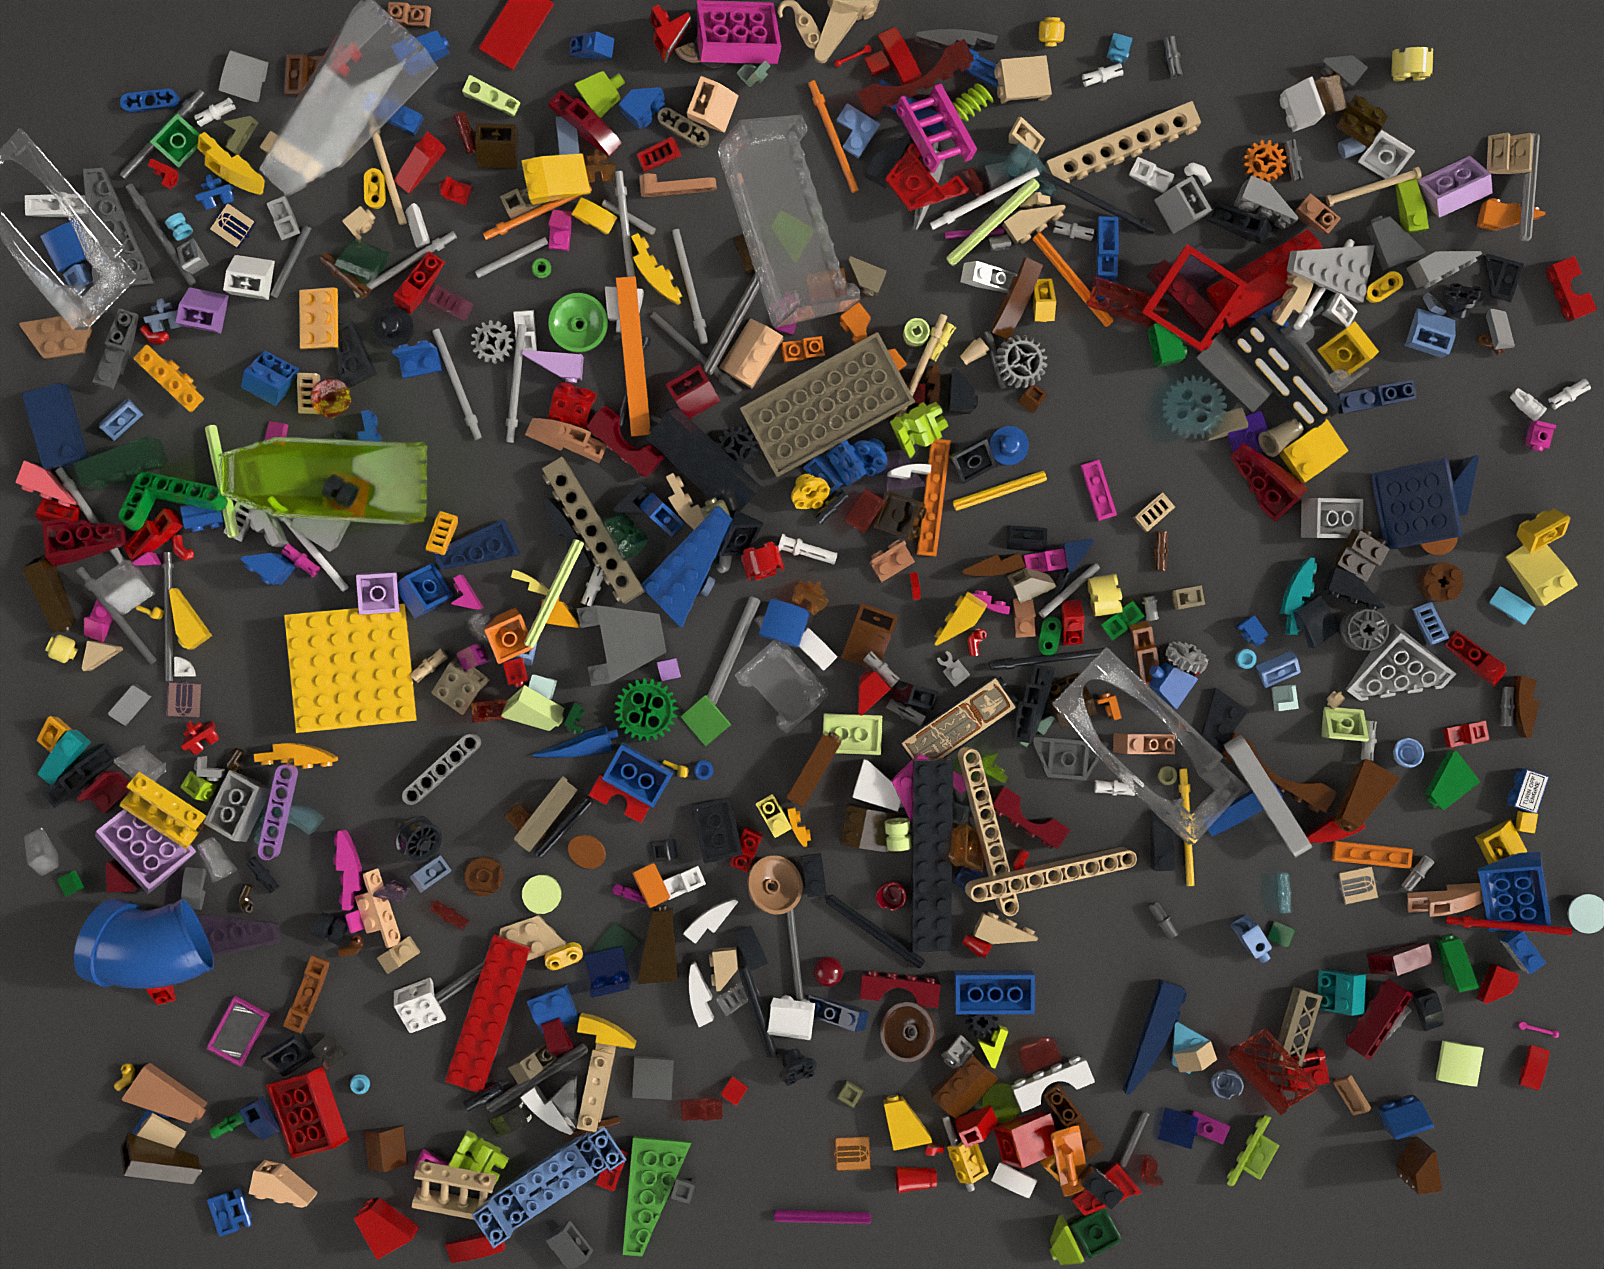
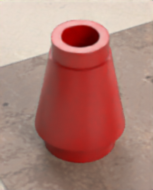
(977, 945)

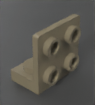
(458, 686)

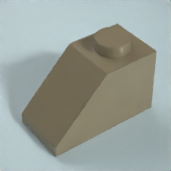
(868, 277)

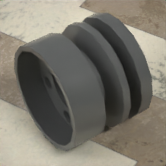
(1352, 628)

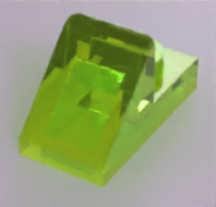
(996, 772)

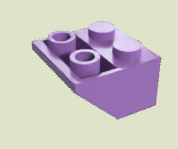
(202, 310)

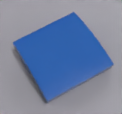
(63, 246)
(784, 623)

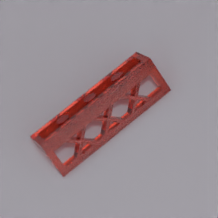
(1129, 297)

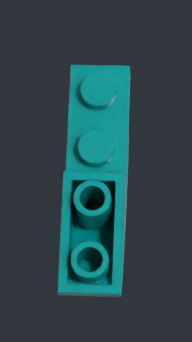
(1298, 587)

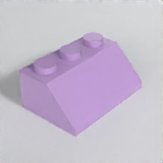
(1455, 186)

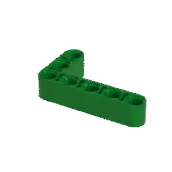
(150, 486)

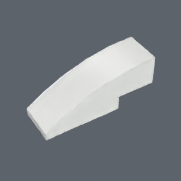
(710, 919)
(699, 996)
(547, 1110)

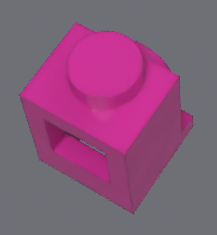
(1533, 435)

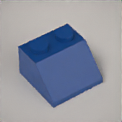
(424, 590)
(553, 1004)
(1405, 1117)

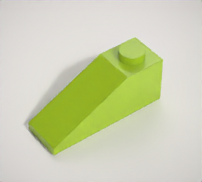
(1411, 207)

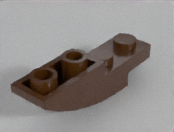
(1071, 1117)

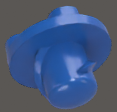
(1009, 445)
(872, 455)

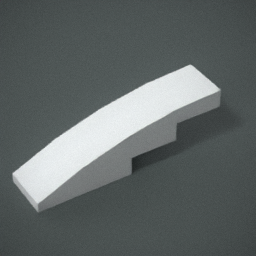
(44, 206)

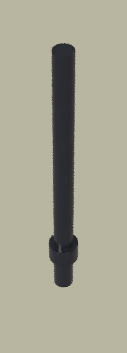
(1010, 663)

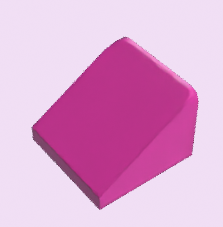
(276, 430)
(147, 559)
(354, 921)

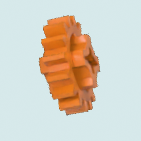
(1272, 162)

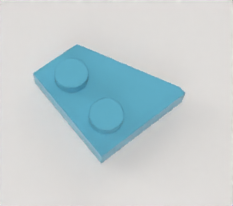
(1184, 1038)

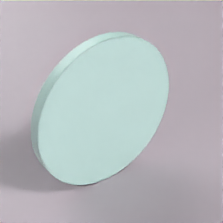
(1587, 913)

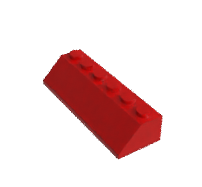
(1264, 277)

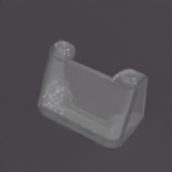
(784, 683)

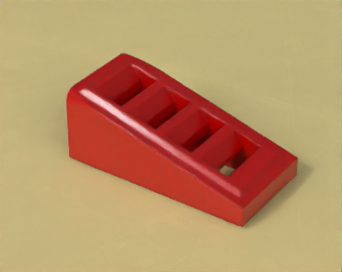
(656, 148)

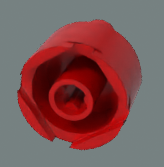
(762, 561)

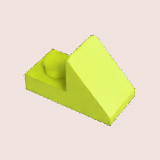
(994, 1049)

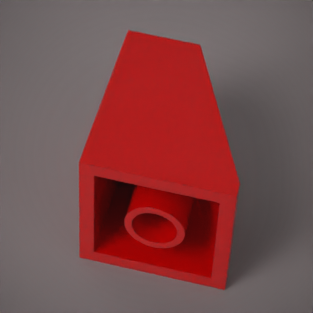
(1025, 1139)
(384, 1227)

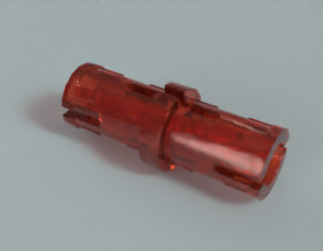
(465, 132)
(975, 184)
(449, 915)

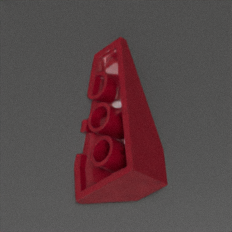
(1272, 485)
(74, 540)

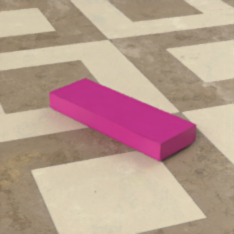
(1098, 490)

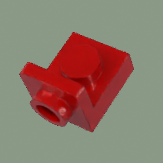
(169, 175)
(455, 191)
(516, 672)

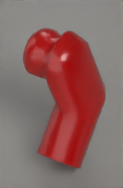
(155, 338)
(181, 551)
(974, 639)

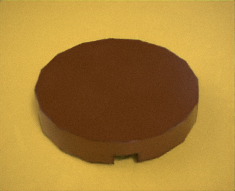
(484, 876)

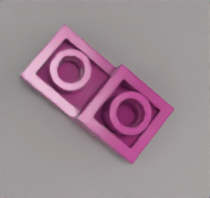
(998, 606)

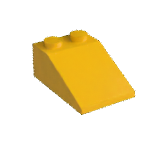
(555, 177)
(1313, 452)

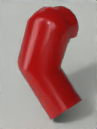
(1019, 862)

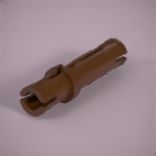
(349, 278)

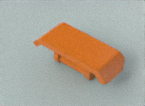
(1069, 1159)

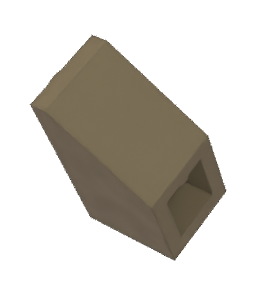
(1030, 583)
(532, 1064)

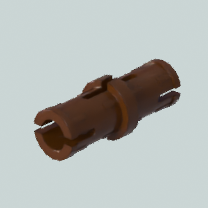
(1161, 551)

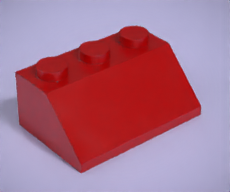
(870, 690)

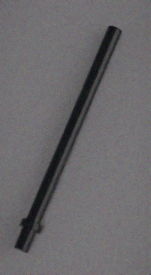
(1140, 223)

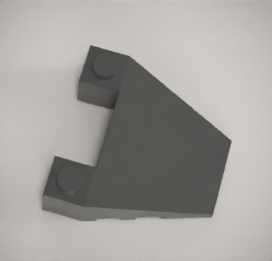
(628, 640)

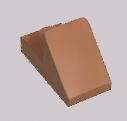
(1024, 618)

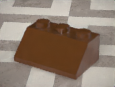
(964, 1086)
(1419, 1167)

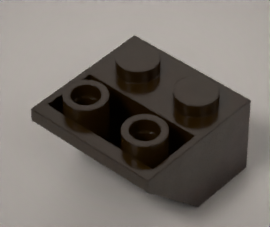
(497, 145)
(1058, 688)

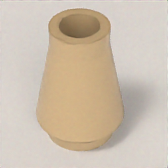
(974, 351)

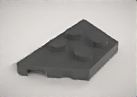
(1066, 757)

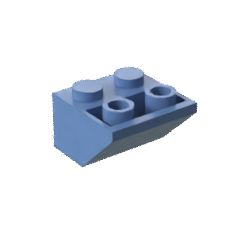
(1431, 333)

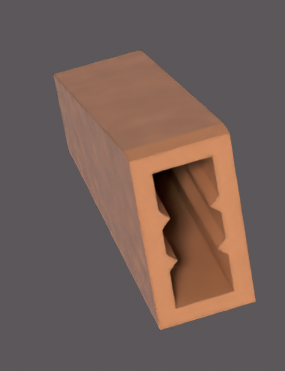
(164, 1095)

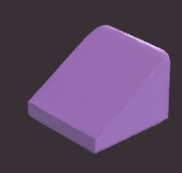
(669, 669)

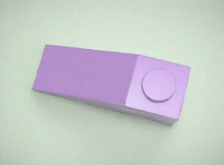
(561, 364)

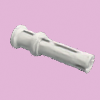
(797, 547)

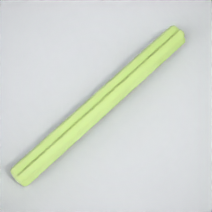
(992, 222)
(215, 449)
(553, 593)

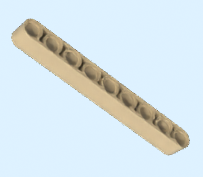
(985, 822)
(1060, 874)

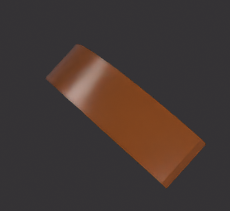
(308, 994)

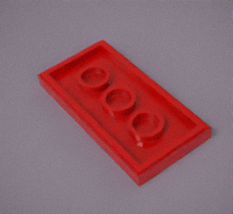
(515, 30)

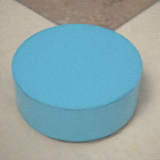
(1245, 658)

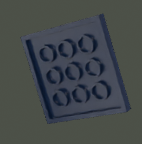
(1416, 504)

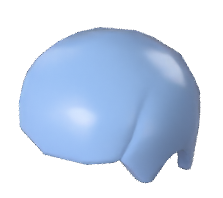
(1408, 752)

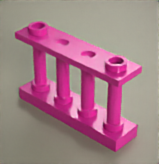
(946, 115)

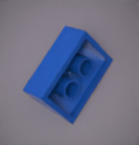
(638, 775)

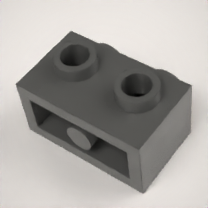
(569, 1245)

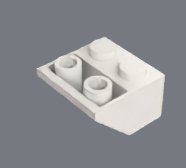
(249, 277)

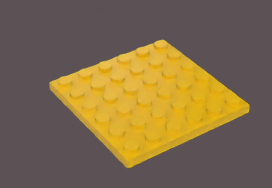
(349, 669)

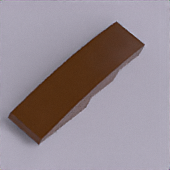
(1015, 302)

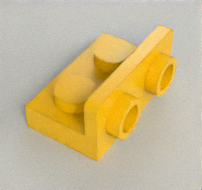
(967, 1162)

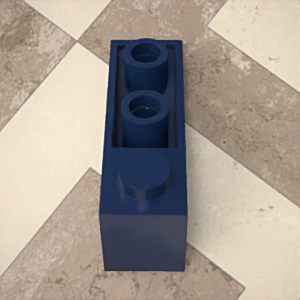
(839, 1013)

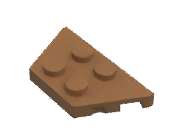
(55, 337)

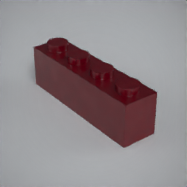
(1378, 1019)

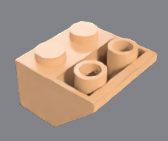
(712, 104)

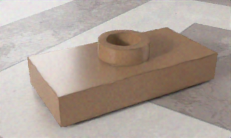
(1351, 1095)

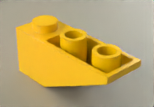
(965, 616)

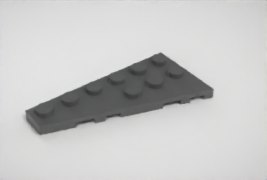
(105, 204)

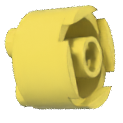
(1413, 62)
(1104, 595)

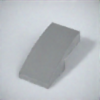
(283, 217)

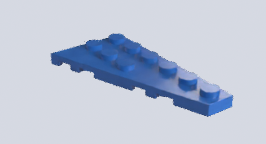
(684, 571)

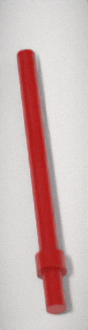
(1468, 921)

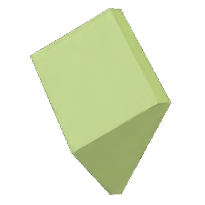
(1344, 724)

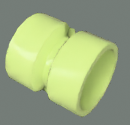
(916, 332)
(898, 834)

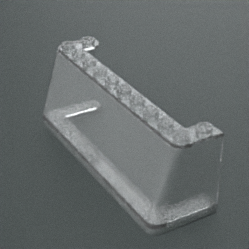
(783, 220)

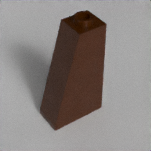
(814, 768)
(1364, 793)

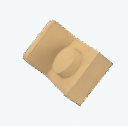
(1035, 200)

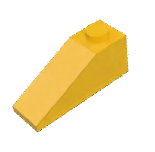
(187, 623)

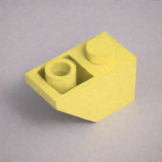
(774, 815)

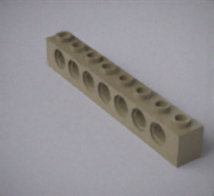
(560, 468)

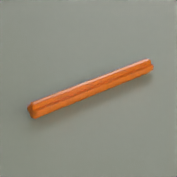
(1070, 276)

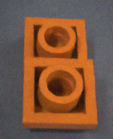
(802, 349)

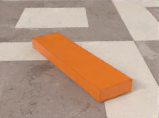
(1372, 854)

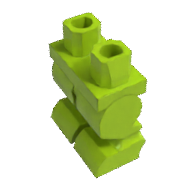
(919, 427)
(483, 1155)

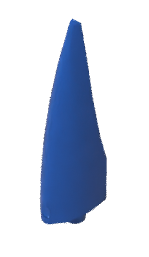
(589, 743)

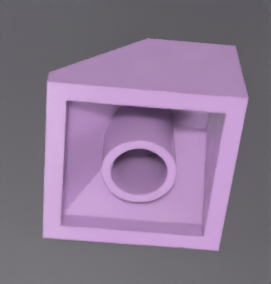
(377, 592)

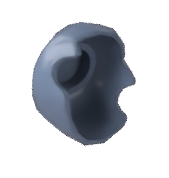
(1226, 1083)

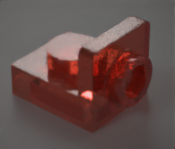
(1150, 1168)

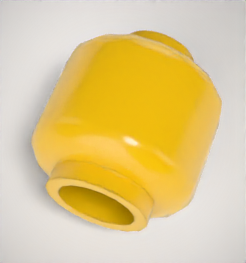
(1051, 31)

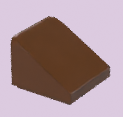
(1032, 398)

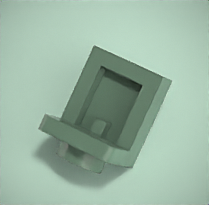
(751, 74)

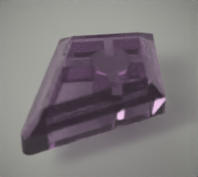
(393, 891)

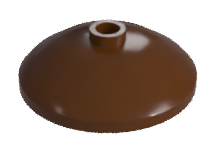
(897, 1030)

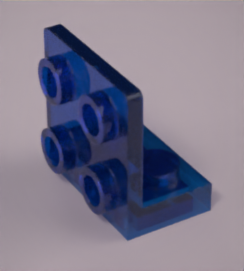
(607, 971)

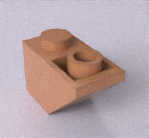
(1316, 214)

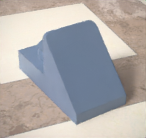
(430, 873)

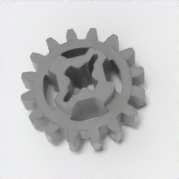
(485, 344)
(1187, 657)

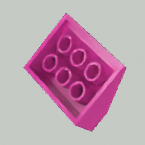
(737, 32)

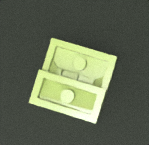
(1459, 1063)

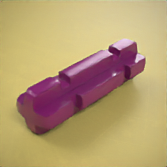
(629, 893)

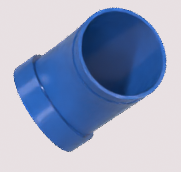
(142, 947)

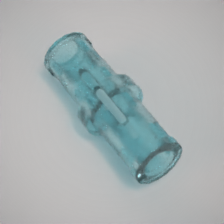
(1284, 893)

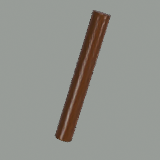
(607, 1123)

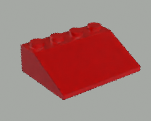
(307, 1112)

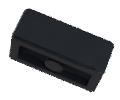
(1027, 538)

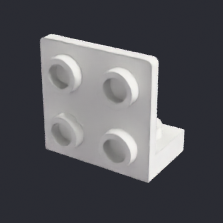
(418, 1005)

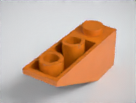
(1498, 215)

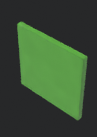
(705, 720)

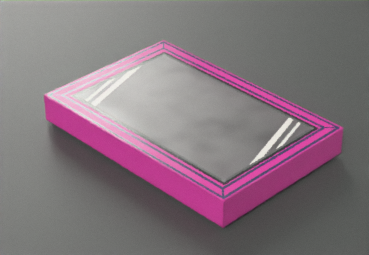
(238, 1031)

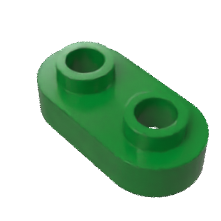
(1048, 635)

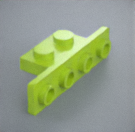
(1257, 1154)

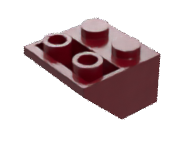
(693, 392)

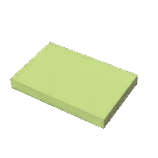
(857, 732)

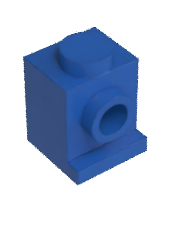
(1252, 630)

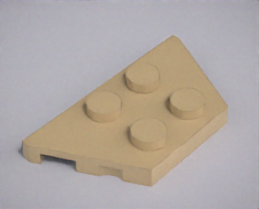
(533, 933)

